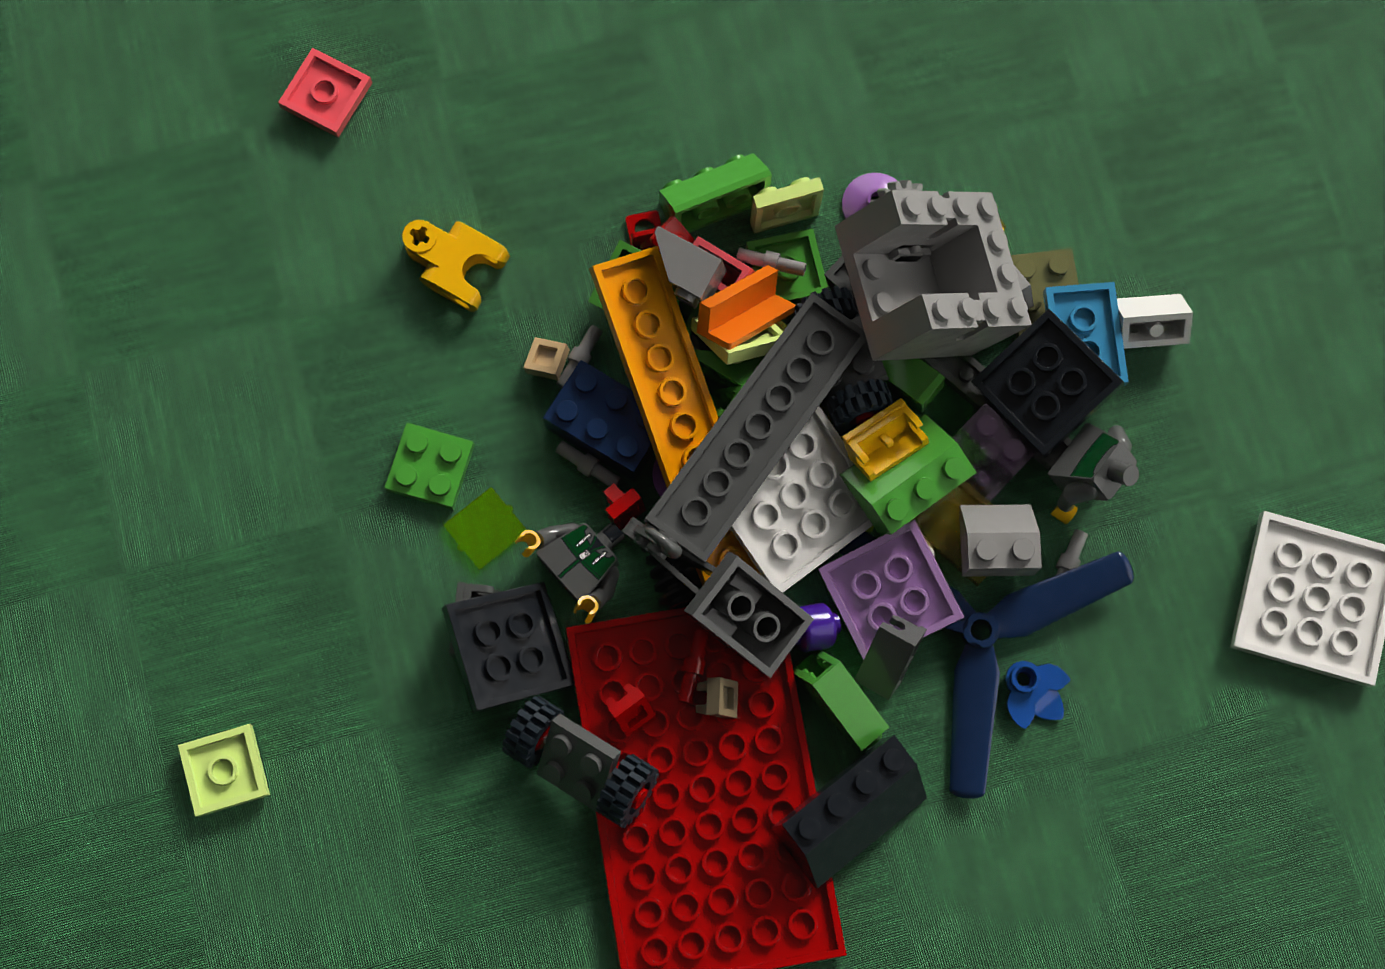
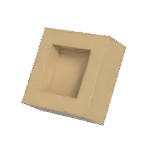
(546, 358)

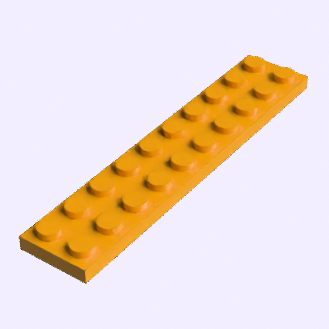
(660, 366)

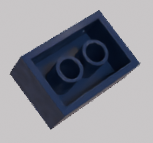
(601, 420)

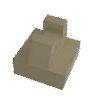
(721, 697)

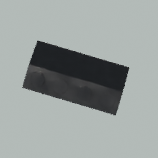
(852, 810)

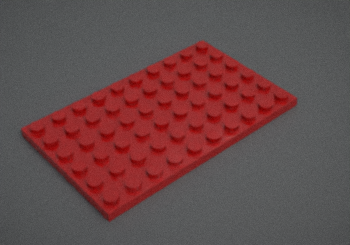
(699, 866)

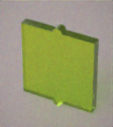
(485, 528)

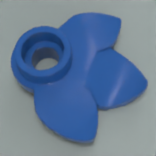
(1039, 696)

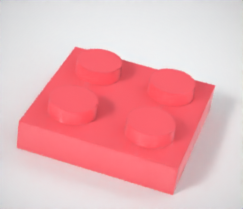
(325, 92)

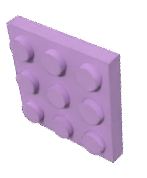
(890, 579)

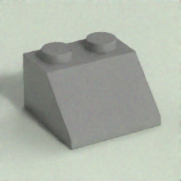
(689, 269)
(999, 540)

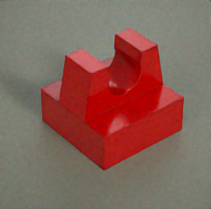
(623, 505)
(631, 710)

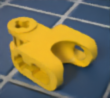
(450, 257)

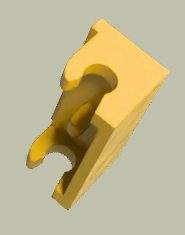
(885, 440)

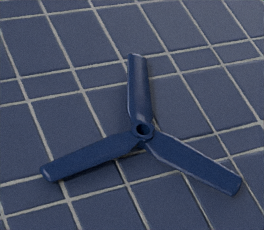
(977, 668)

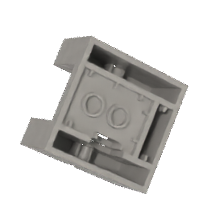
(952, 291)

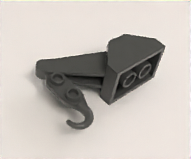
(733, 603)

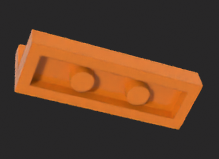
(743, 309)

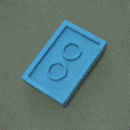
(1094, 317)

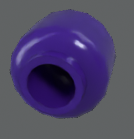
(822, 631)

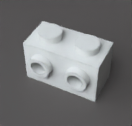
(1155, 320)

